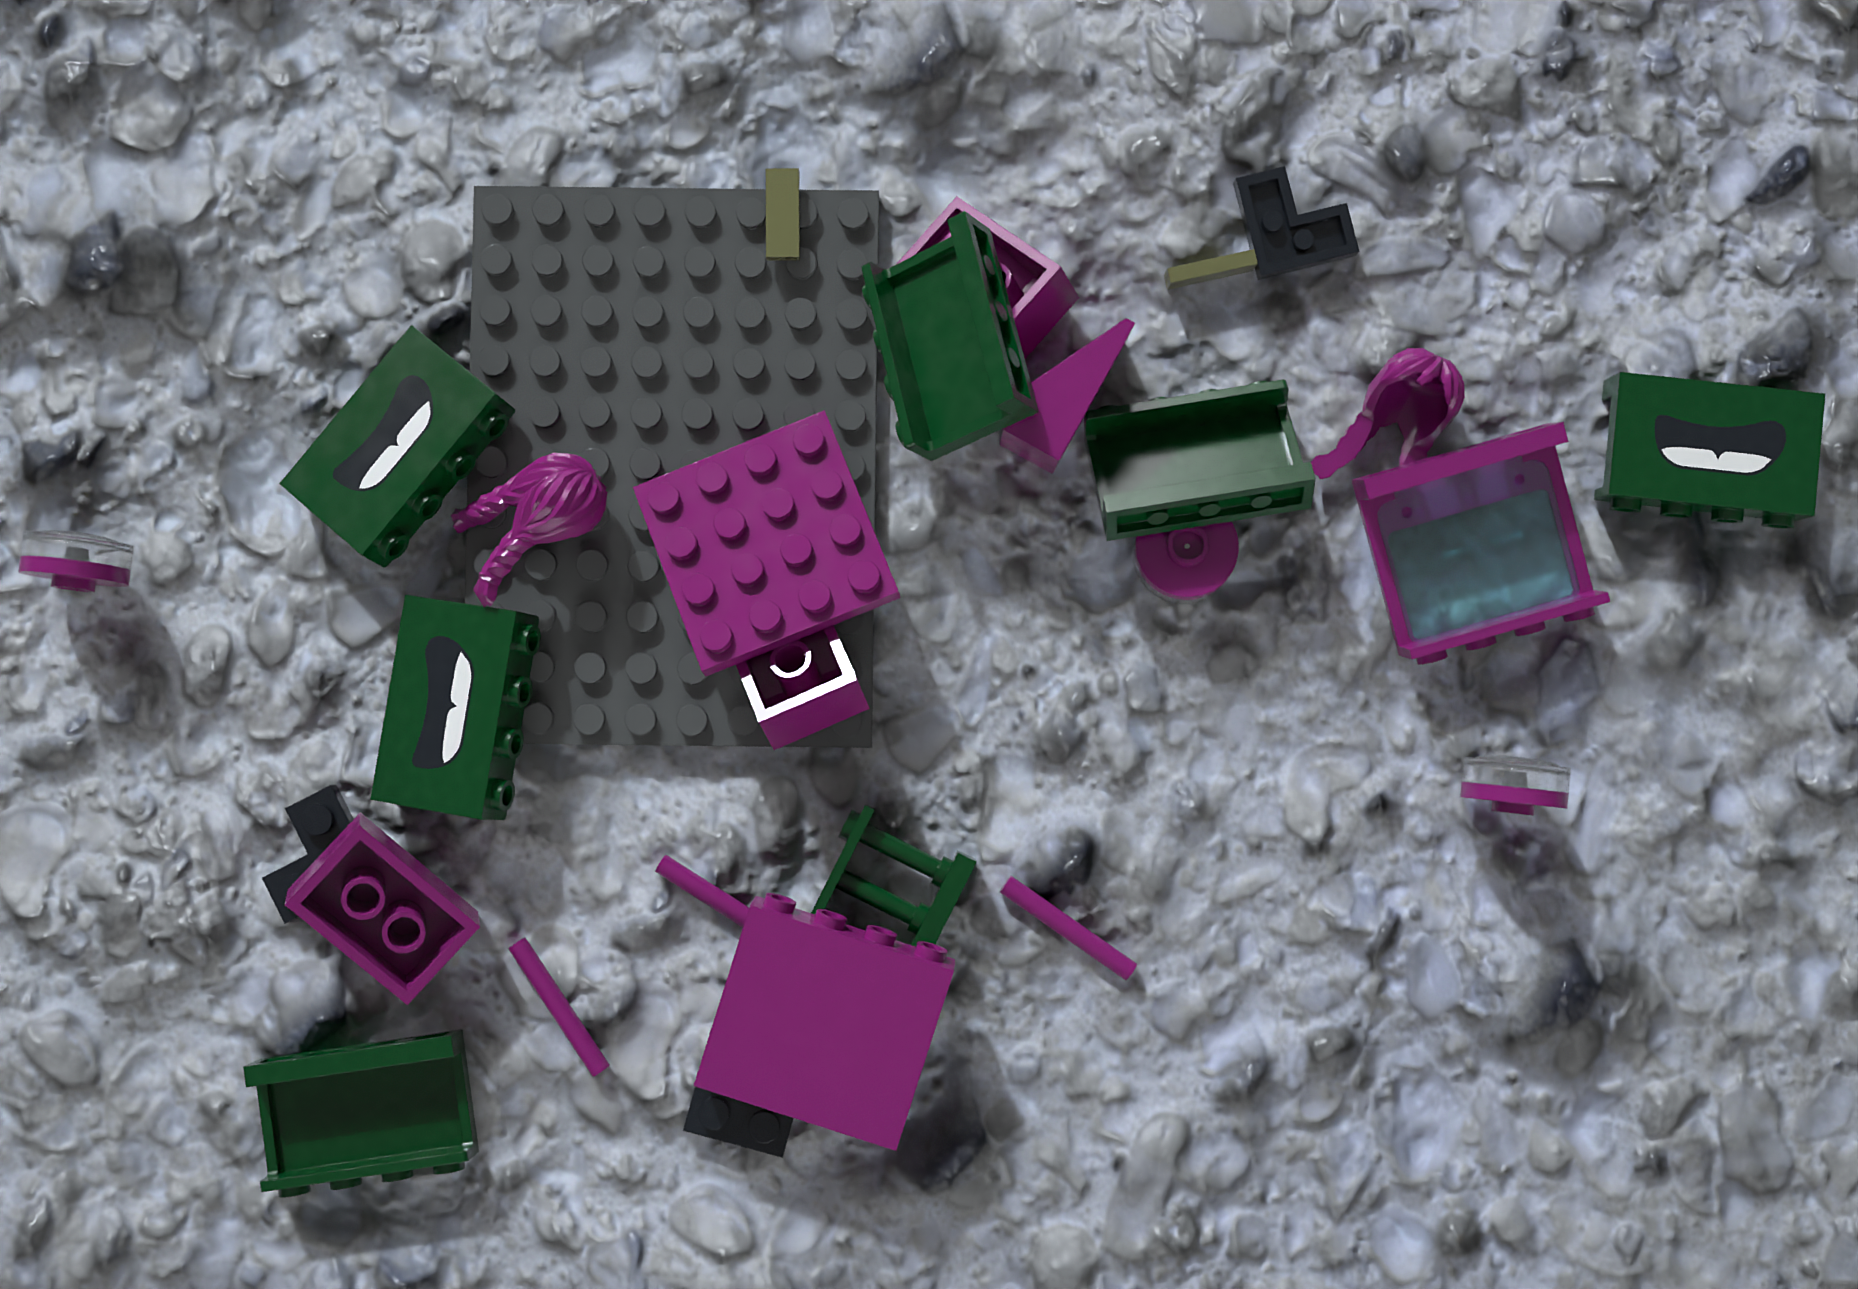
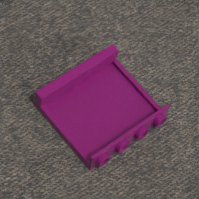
(825, 1020)

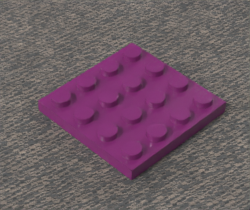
(765, 543)

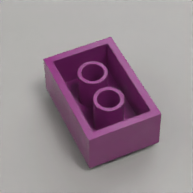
(383, 908)

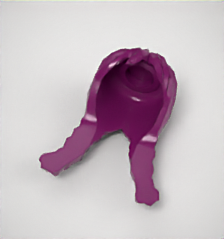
(1411, 389)
(554, 501)

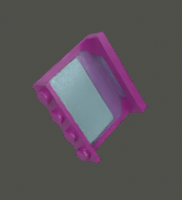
(1476, 544)

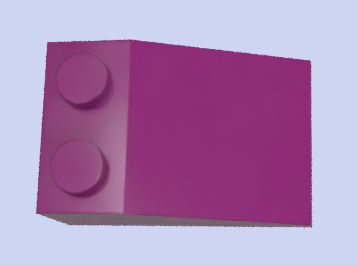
(1034, 283)
(1064, 398)
(802, 687)

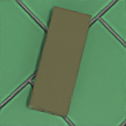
(782, 214)
(1210, 269)

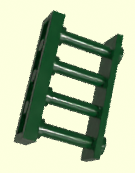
(946, 874)

